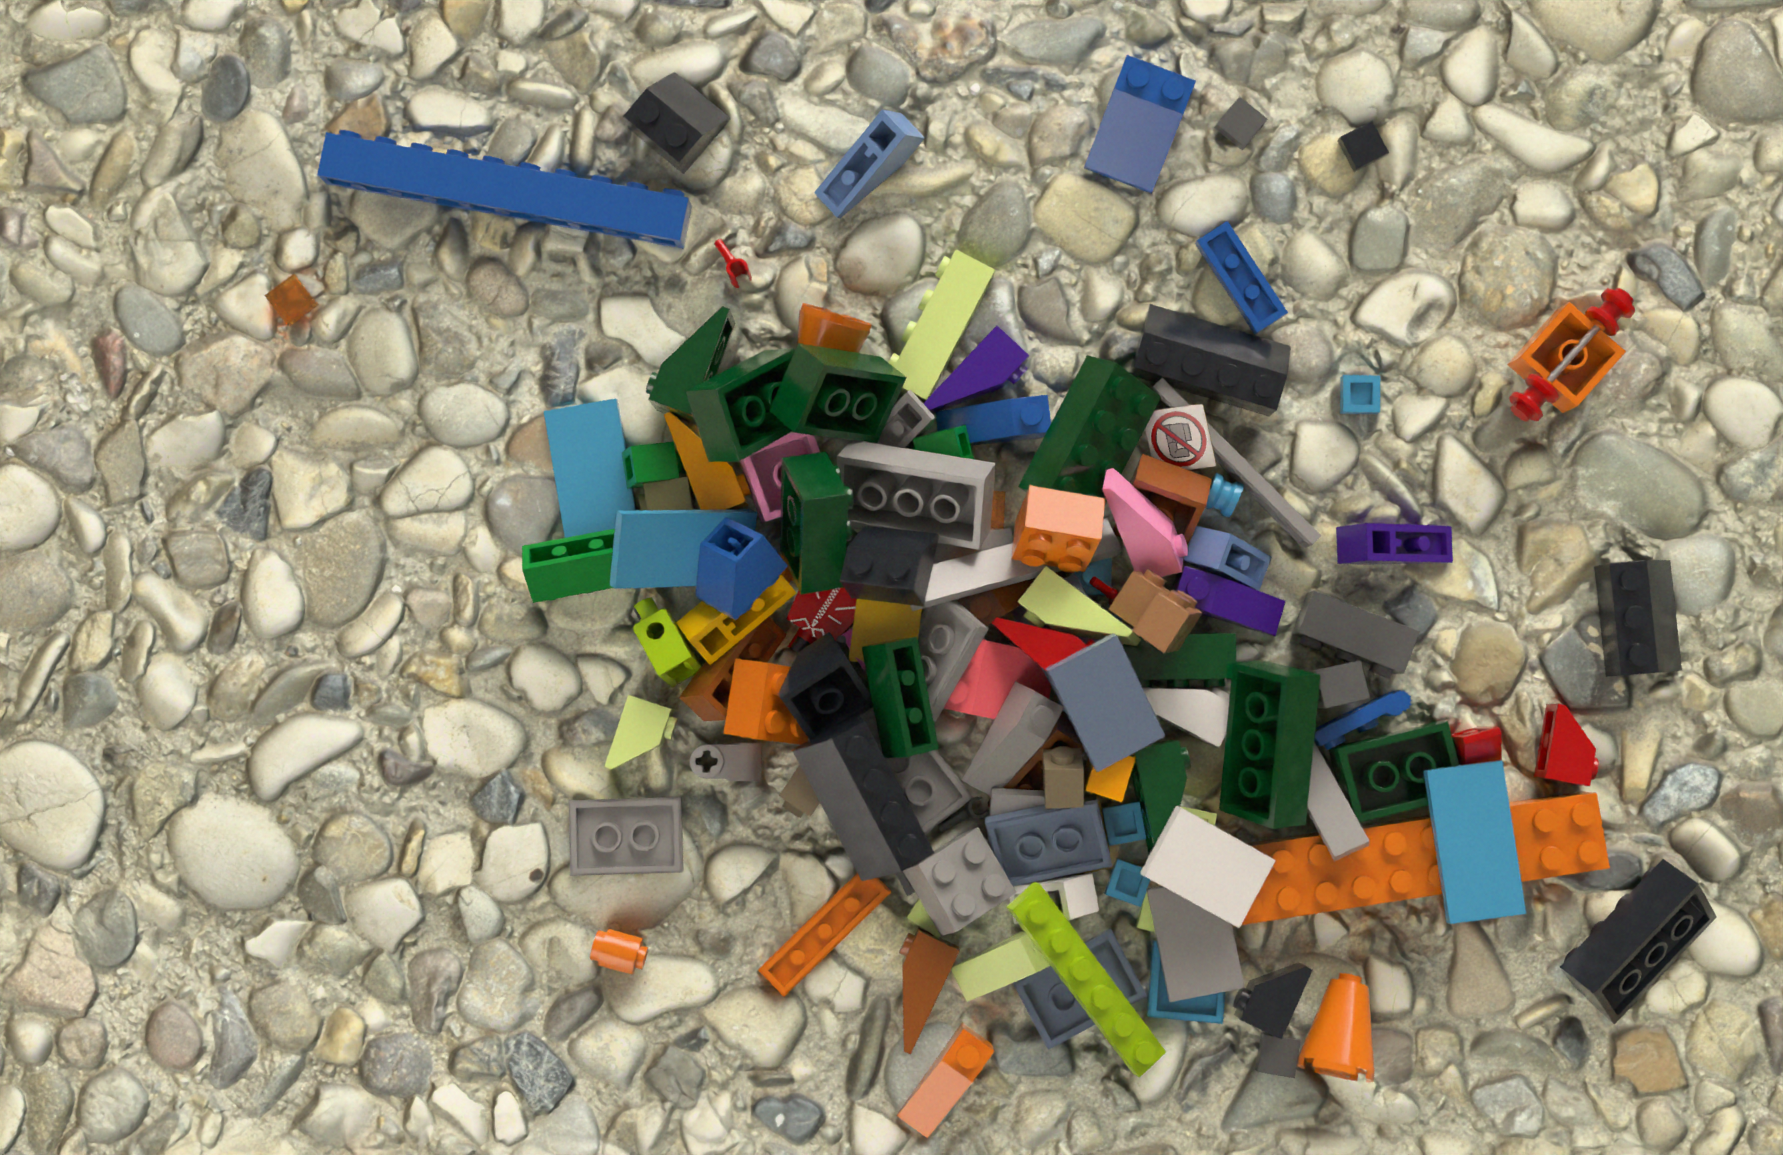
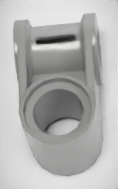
(734, 763)

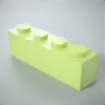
(942, 323)

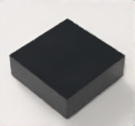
(1363, 146)

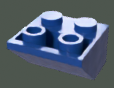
(735, 568)

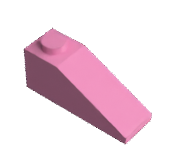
(1144, 528)

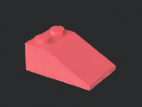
(992, 676)

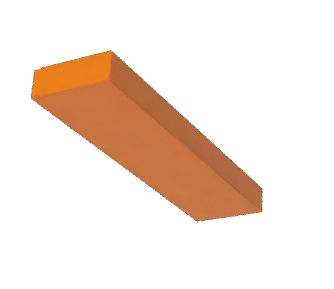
(823, 932)

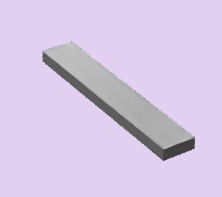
(1244, 473)
(994, 570)

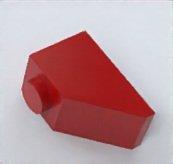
(1478, 745)
(1565, 749)

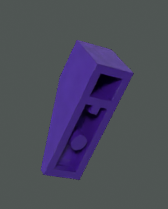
(981, 372)
(1393, 544)
(1231, 601)

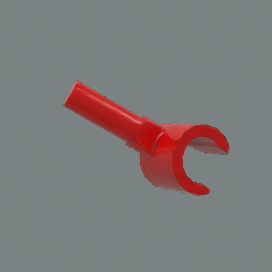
(734, 266)
(1110, 592)

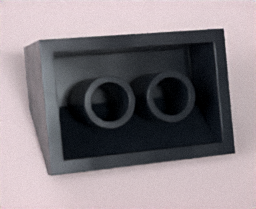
(1637, 617)

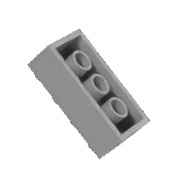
(919, 492)

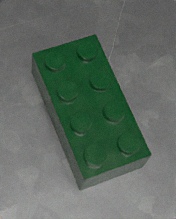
(1092, 430)
(1269, 743)

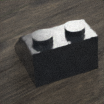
(675, 120)
(889, 565)
(823, 688)

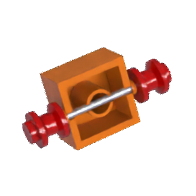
(1569, 355)

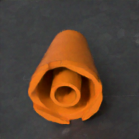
(831, 330)
(1341, 1032)

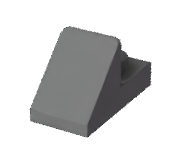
(907, 421)

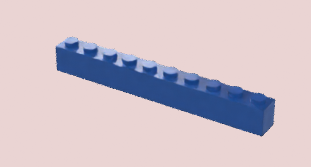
(505, 189)

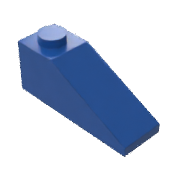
(1000, 420)

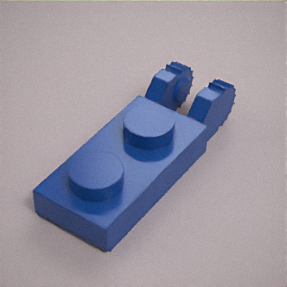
(1362, 717)

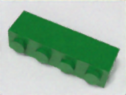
(568, 565)

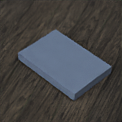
(1105, 702)
(1049, 842)
(1055, 1008)

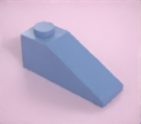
(869, 161)

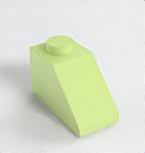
(640, 730)

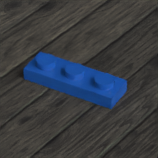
(1241, 277)

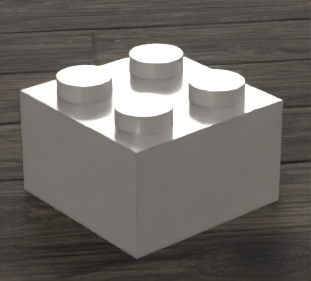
(960, 882)

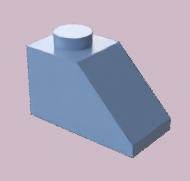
(1227, 557)

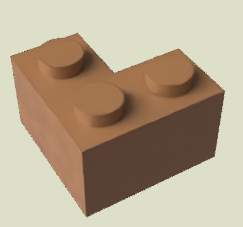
(1155, 612)

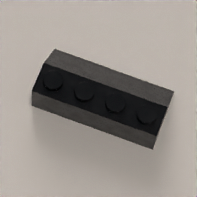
(1211, 360)
(863, 800)
(1639, 940)

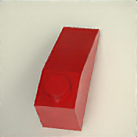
(1041, 644)

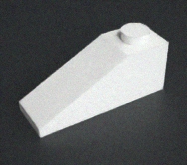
(1193, 711)

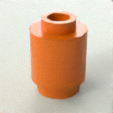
(619, 951)

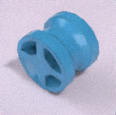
(1224, 495)

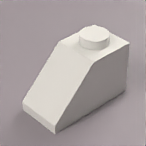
(1072, 894)

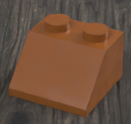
(1174, 491)

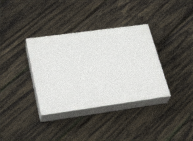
(1207, 866)

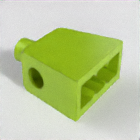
(671, 653)

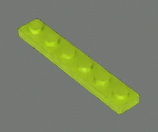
(1086, 979)

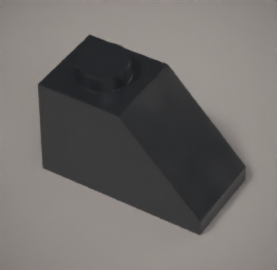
(1272, 998)

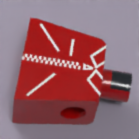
(819, 614)

